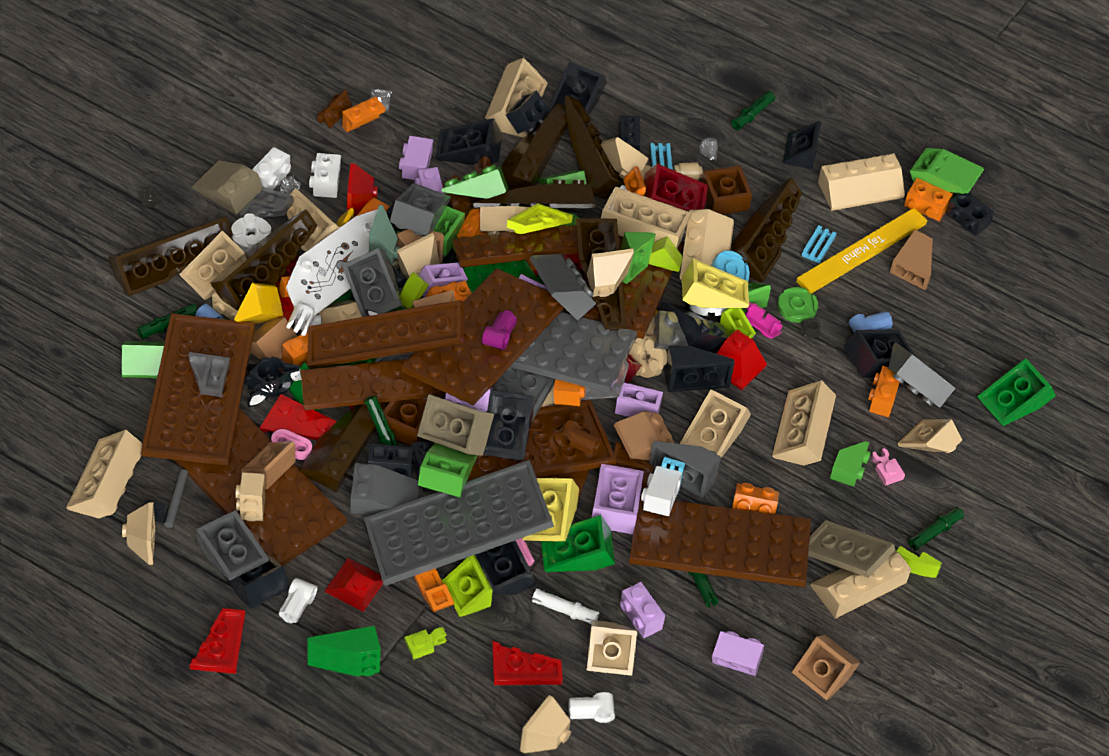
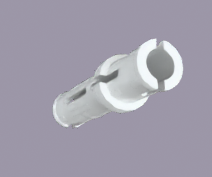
(569, 608)

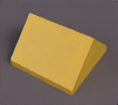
(260, 304)

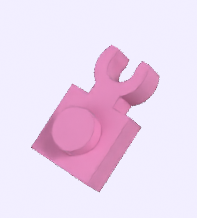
(887, 469)

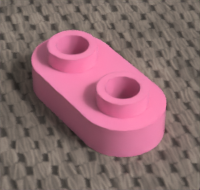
(300, 442)

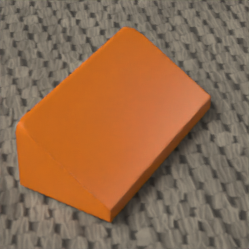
(634, 182)

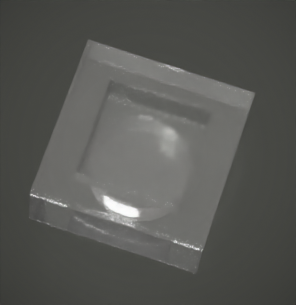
(383, 96)

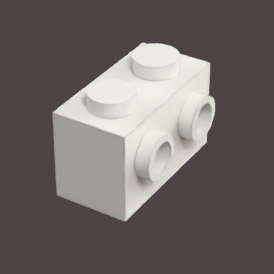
(273, 168)
(326, 175)
(661, 491)

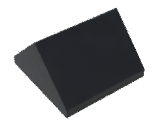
(802, 146)

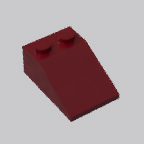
(675, 189)

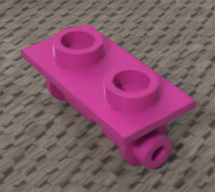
(769, 326)

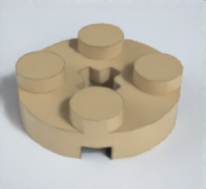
(652, 366)

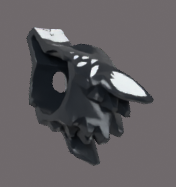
(268, 380)

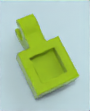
(423, 644)

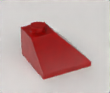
(360, 189)
(747, 358)
(355, 584)

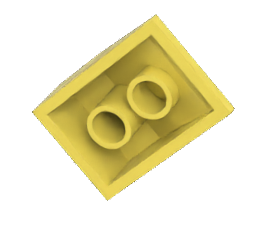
(713, 288)
(561, 501)

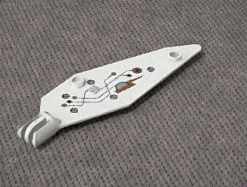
(319, 271)

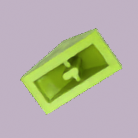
(665, 255)
(736, 319)

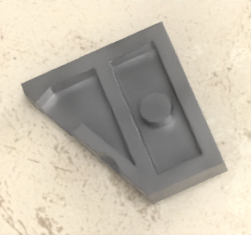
(268, 204)
(668, 331)
(209, 372)

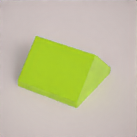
(469, 587)

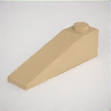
(325, 224)

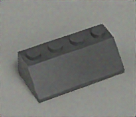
(564, 283)

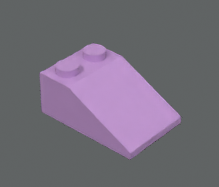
(618, 497)

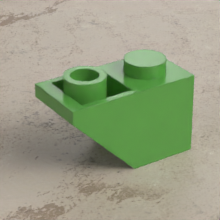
(849, 464)

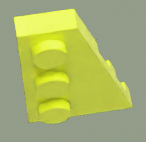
(538, 218)

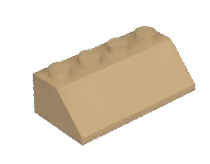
(516, 82)
(862, 182)
(644, 214)
(706, 237)
(804, 424)
(106, 475)
(847, 590)

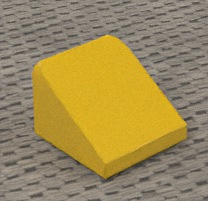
(346, 217)

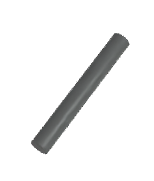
(170, 518)

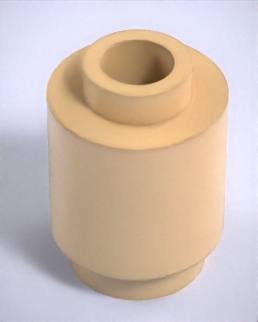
(691, 170)

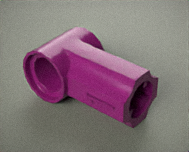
(499, 332)

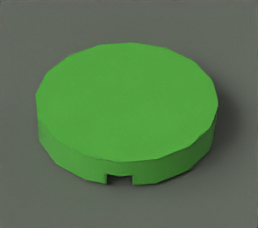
(797, 304)

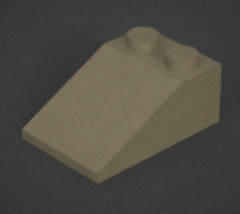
(229, 185)
(455, 425)

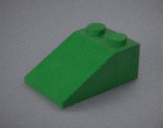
(1017, 393)
(585, 549)
(346, 652)

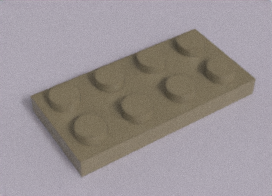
(849, 548)

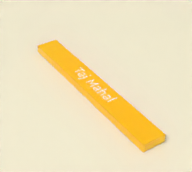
(861, 251)

